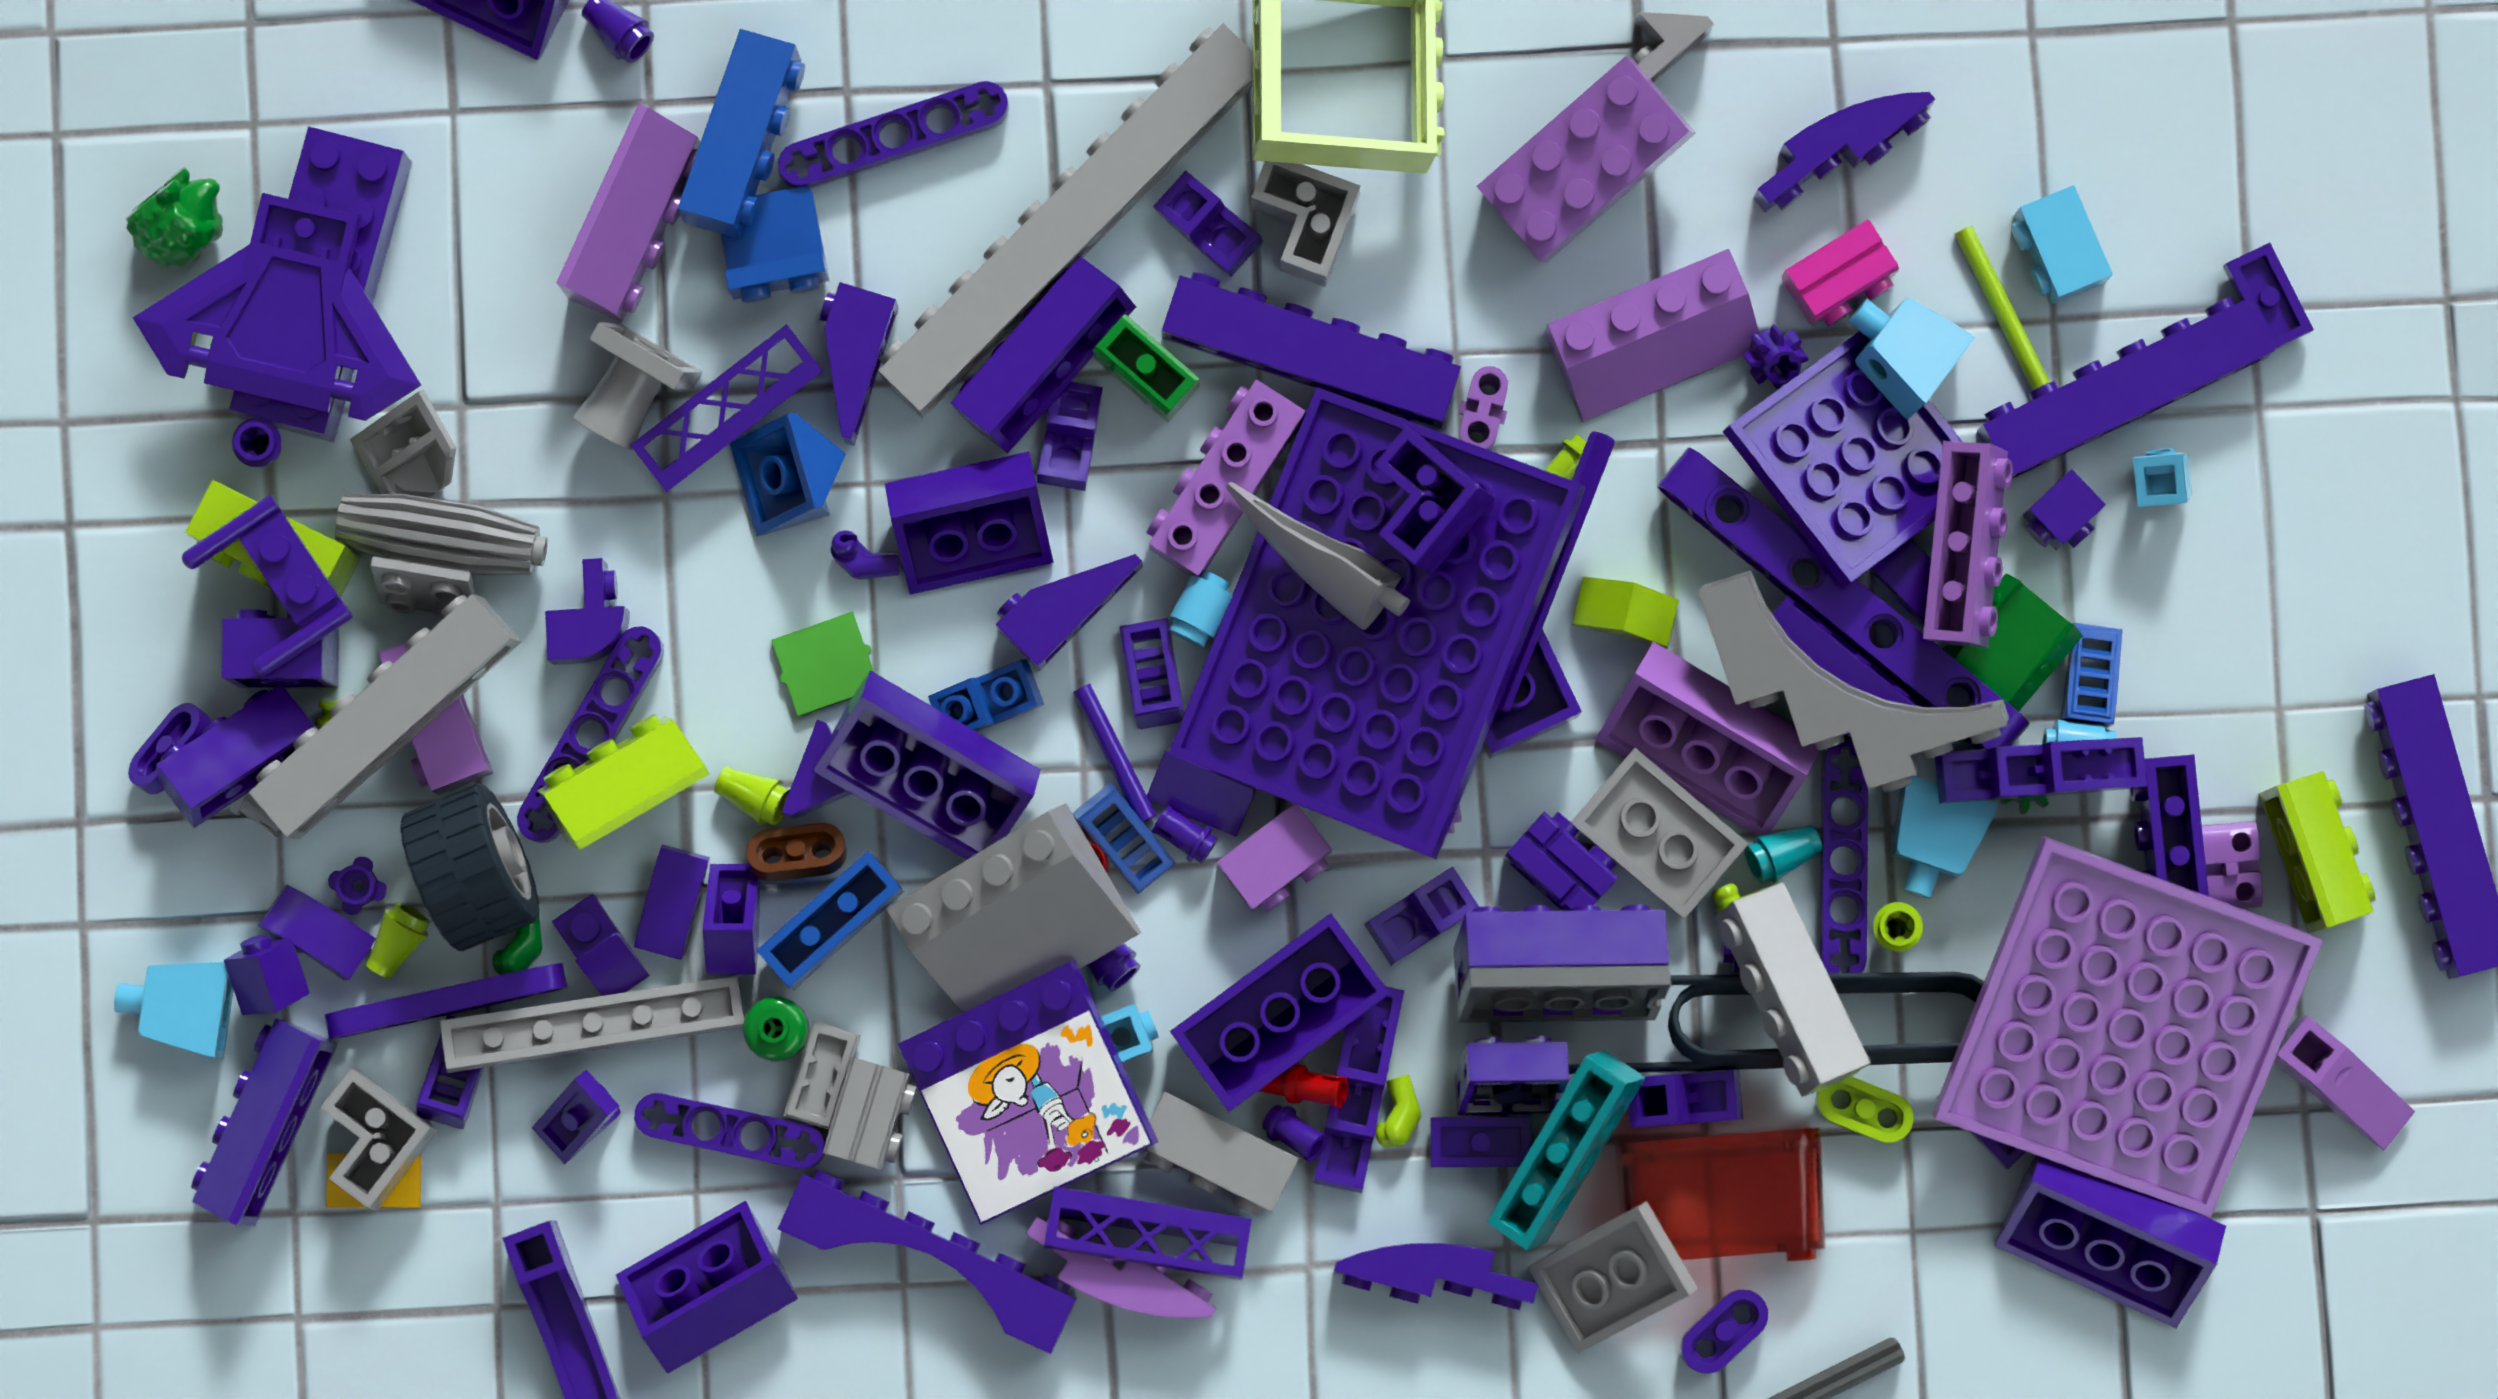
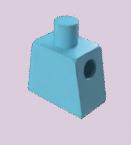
(1908, 351)
(1936, 835)
(182, 1006)

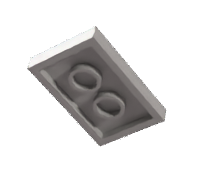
(1659, 833)
(1612, 1277)

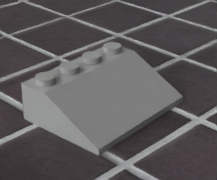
(1015, 912)

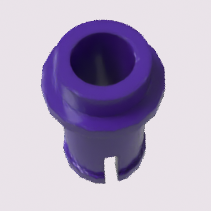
(1185, 834)
(1285, 1126)

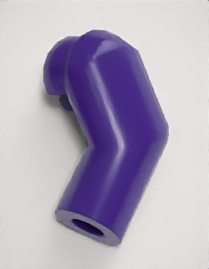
(859, 560)

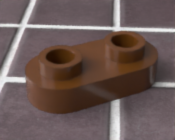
(797, 849)

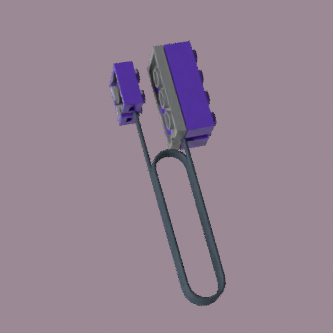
(1609, 969)

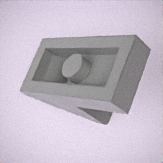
(1673, 37)

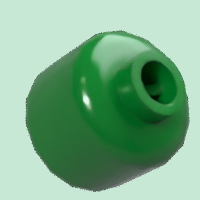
(794, 1029)

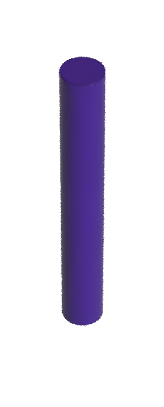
(1114, 752)

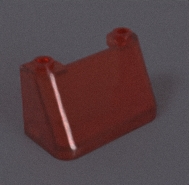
(1730, 1192)

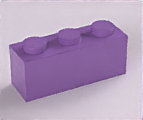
(448, 747)

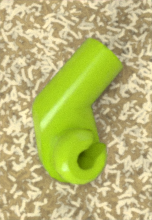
(1404, 1116)

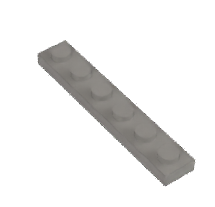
(592, 1024)

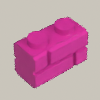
(1840, 274)

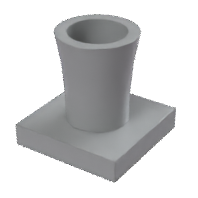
(630, 383)

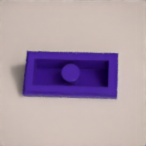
(1201, 793)

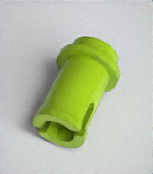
(1568, 458)

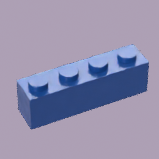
(741, 133)

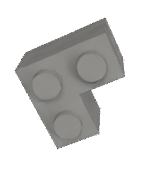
(1317, 207)
(387, 1133)

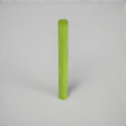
(2002, 308)

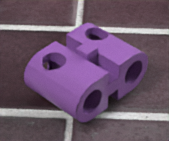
(1481, 411)
(2232, 863)

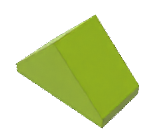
(1625, 610)

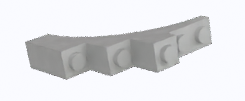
(1885, 733)

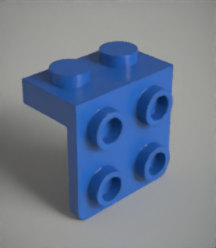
(778, 249)

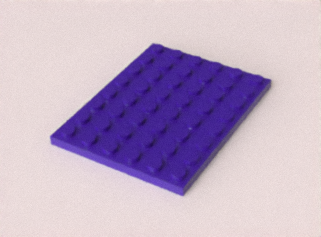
(1389, 715)

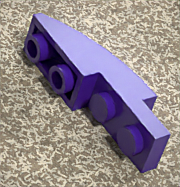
(1856, 132)
(1415, 1266)

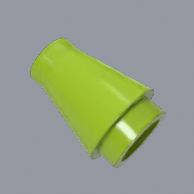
(753, 794)
(1910, 924)
(397, 939)

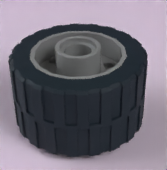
(469, 867)

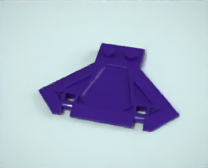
(285, 317)

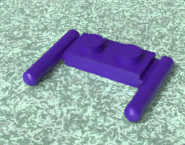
(288, 570)

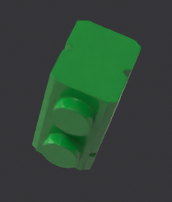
(1146, 368)

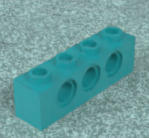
(1566, 1149)

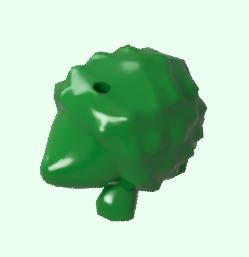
(177, 220)

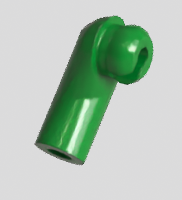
(520, 951)

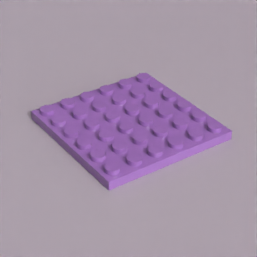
(2126, 1027)

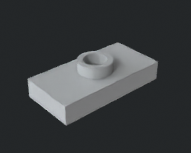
(821, 1074)

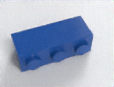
(830, 920)

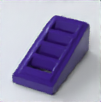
(1159, 713)
(439, 1111)

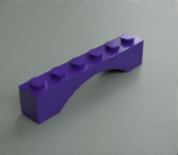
(1024, 1306)
(560, 1311)

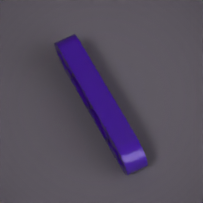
(729, 1136)

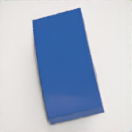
(990, 697)

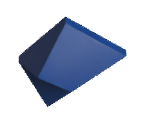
(786, 473)

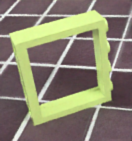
(1348, 152)

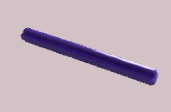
(1588, 473)

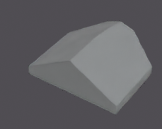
(408, 449)

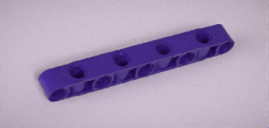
(1774, 547)

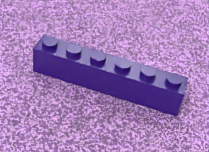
(1310, 350)
(2128, 388)
(2438, 823)

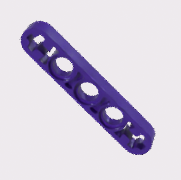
(911, 117)
(594, 709)
(1834, 884)
(445, 1001)

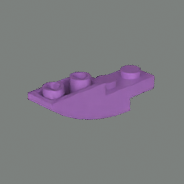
(1134, 1287)

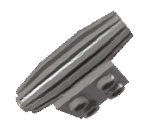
(434, 546)

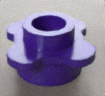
(343, 882)

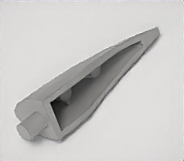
(1337, 571)

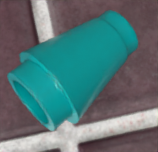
(1781, 852)

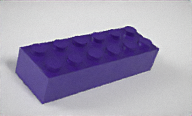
(357, 180)

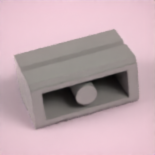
(869, 1114)

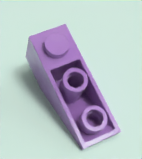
(2342, 1081)

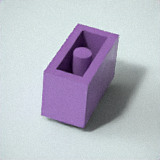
(1276, 858)

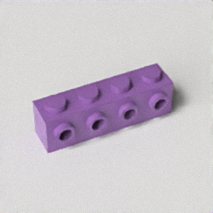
(1239, 454)
(1967, 544)

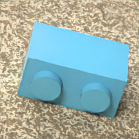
(2060, 245)

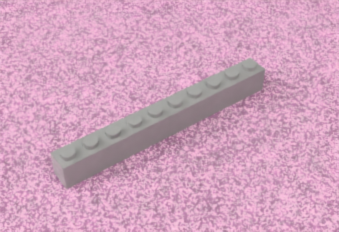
(1070, 221)

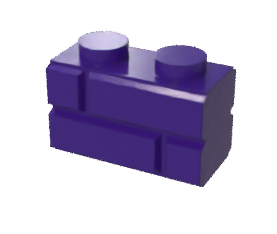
(1560, 864)

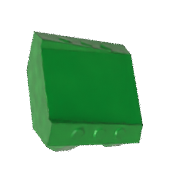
(2025, 647)

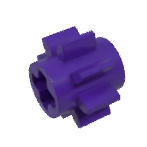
(1775, 356)

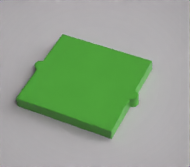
(823, 663)

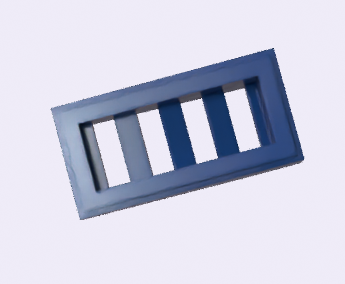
(2088, 714)
(1094, 807)

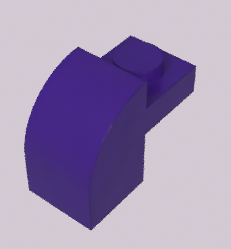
(588, 632)
(1687, 1099)

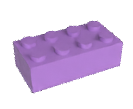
(1586, 159)

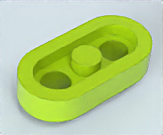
(1863, 1110)

